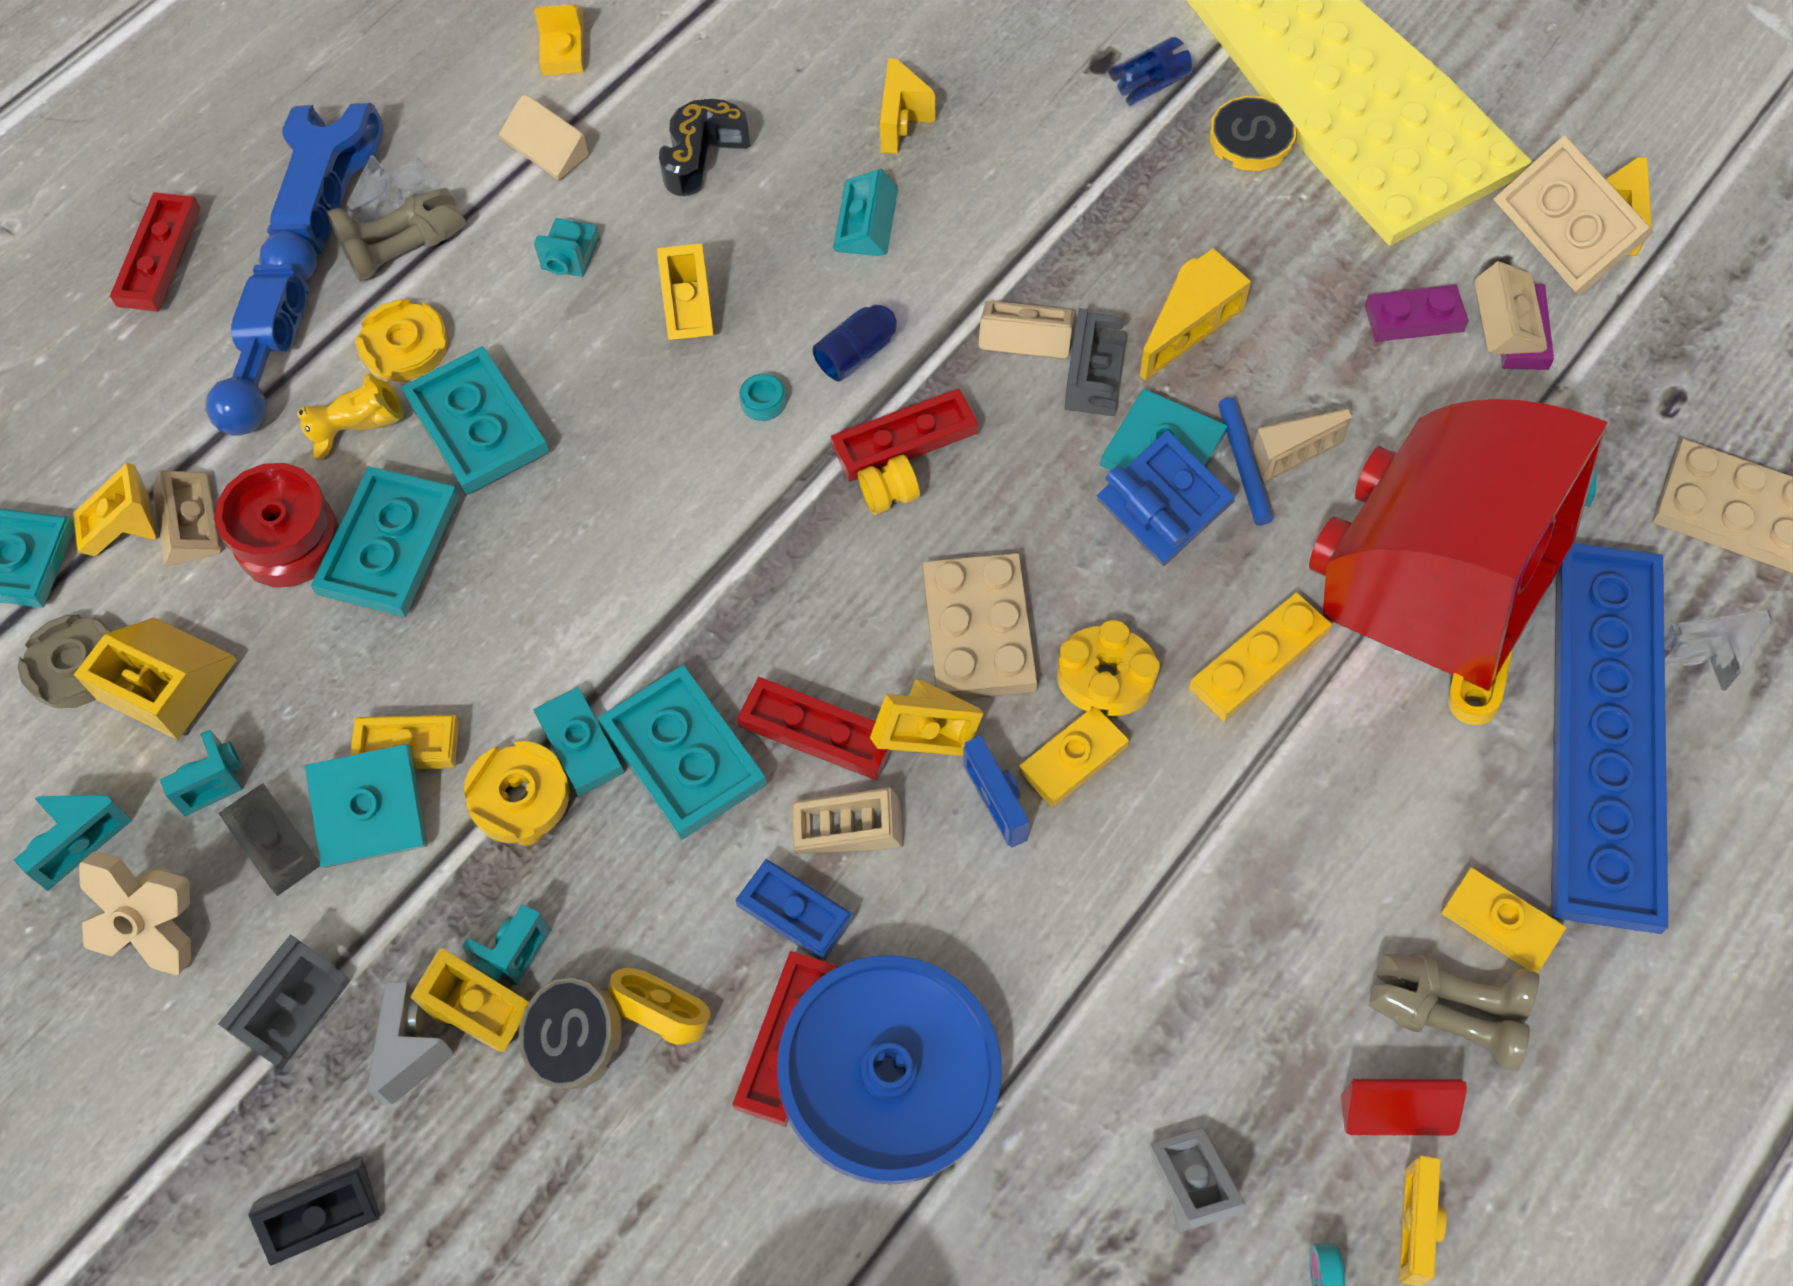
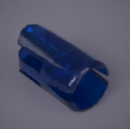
(1151, 70)
(854, 341)

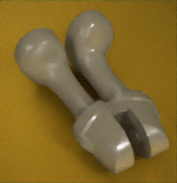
(422, 220)
(1413, 1010)

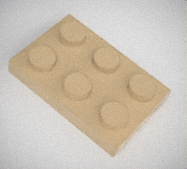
(1573, 215)
(1729, 504)
(979, 626)

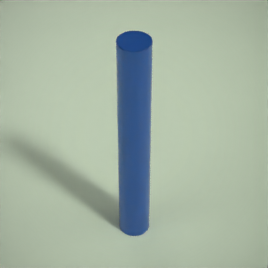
(1245, 462)

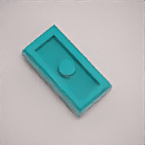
(578, 741)

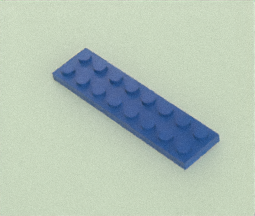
(1610, 741)

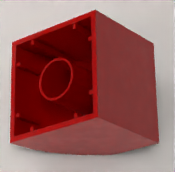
(1461, 532)

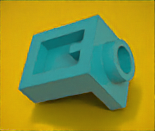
(567, 247)
(205, 781)
(515, 946)

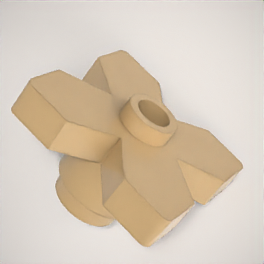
(136, 911)

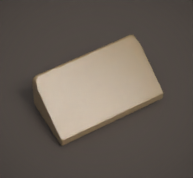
(543, 137)
(1509, 311)
(1026, 329)
(185, 516)

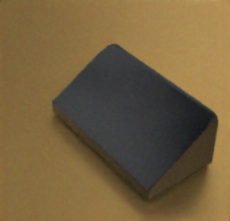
(314, 1211)

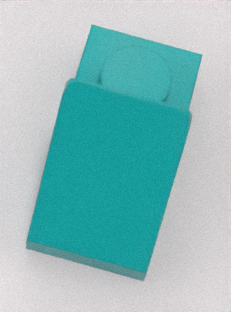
(81, 829)

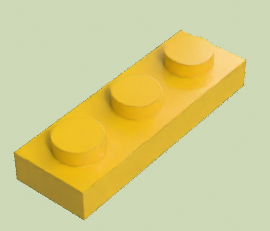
(1260, 656)

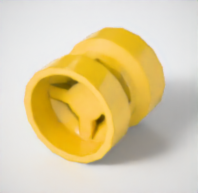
(893, 482)

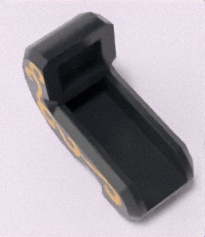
(691, 131)

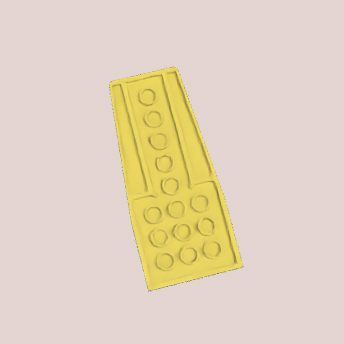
(1367, 108)

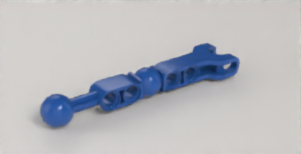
(298, 228)

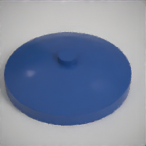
(889, 1069)

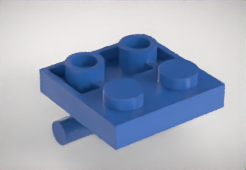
(1165, 497)

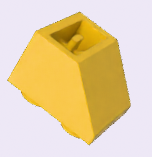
(154, 674)

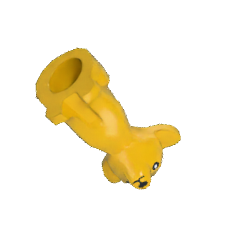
(364, 408)

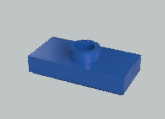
(997, 791)
(794, 910)

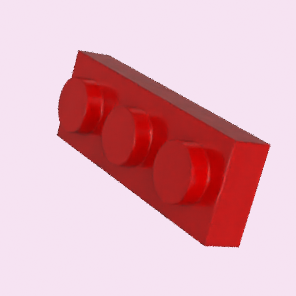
(155, 252)
(905, 432)
(812, 727)
(758, 1088)

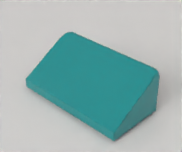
(866, 214)

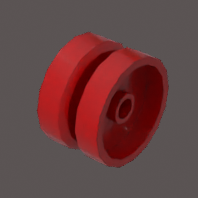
(276, 523)

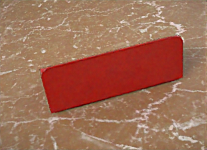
(1403, 1107)

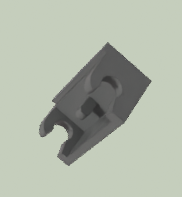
(1095, 364)
(285, 1002)

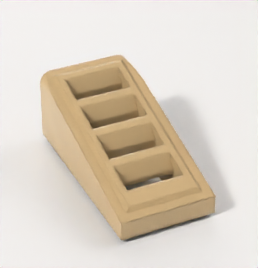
(1297, 441)
(870, 838)

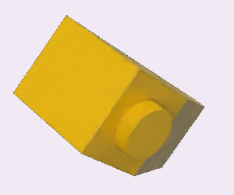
(1201, 301)

